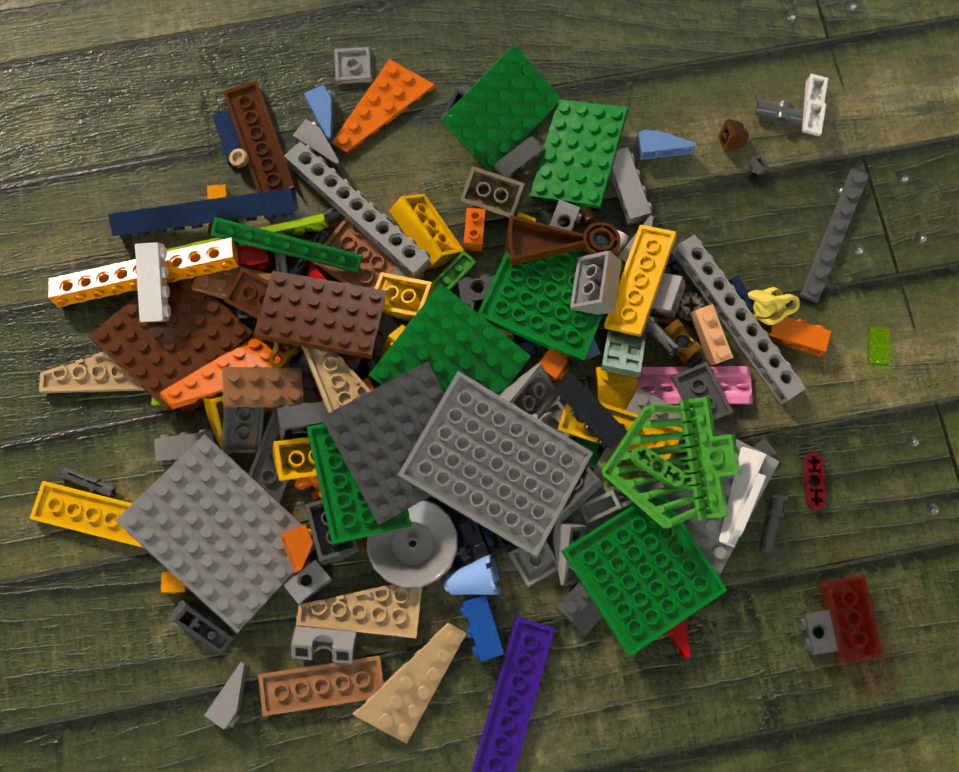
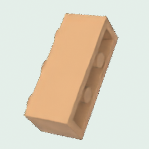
(711, 335)

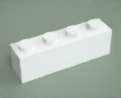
(152, 282)

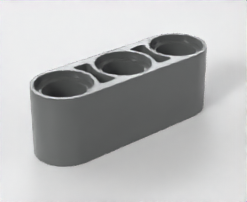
(519, 158)

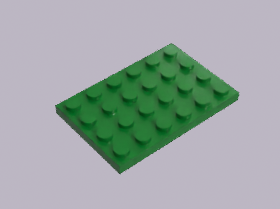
(501, 108)
(579, 153)
(343, 503)

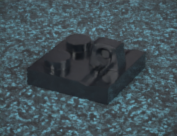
(470, 544)

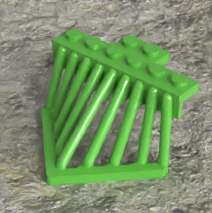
(707, 457)

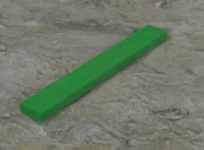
(286, 245)

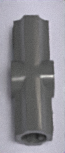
(781, 112)

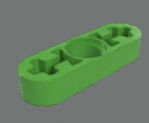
(666, 479)

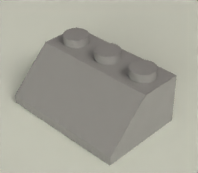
(596, 283)

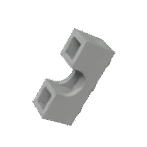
(309, 640)

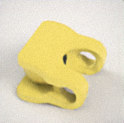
(772, 308)

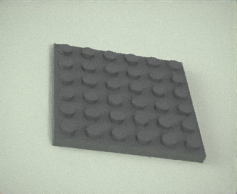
(379, 434)

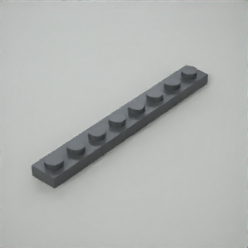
(833, 236)

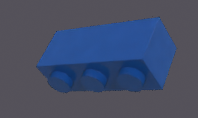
(482, 628)

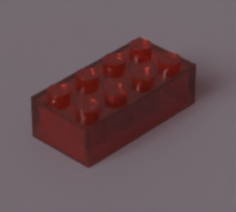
(851, 619)

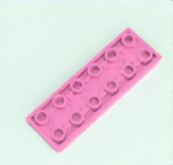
(733, 381)

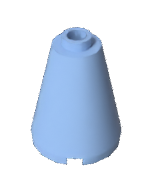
(474, 578)

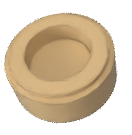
(239, 158)

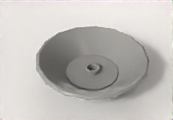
(426, 561)

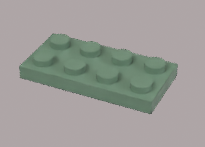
(623, 353)

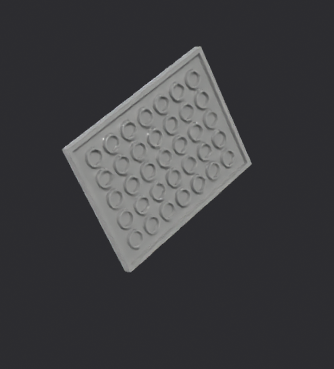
(495, 464)
(214, 532)

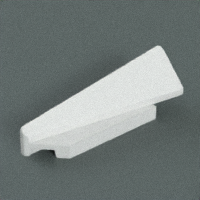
(742, 495)

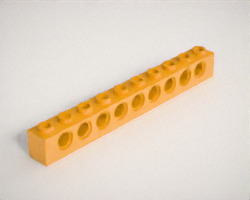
(123, 276)

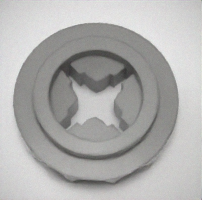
(684, 311)

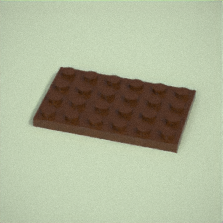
(321, 314)

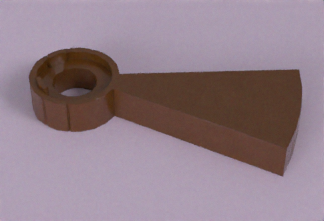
(535, 241)

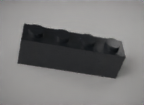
(591, 412)

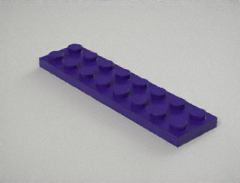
(513, 697)

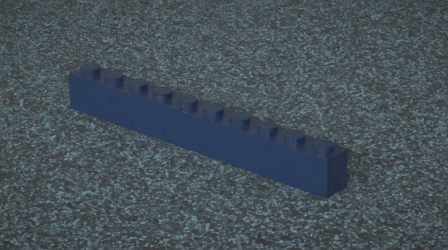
(202, 212)

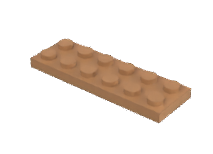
(320, 685)

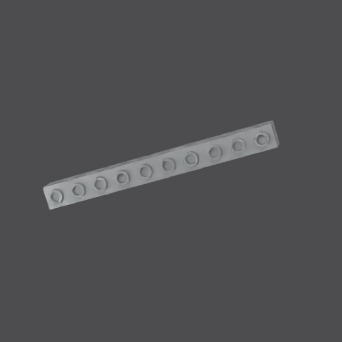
(412, 266)
(738, 329)

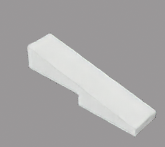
(814, 104)

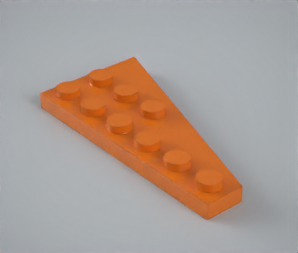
(384, 101)
(208, 379)

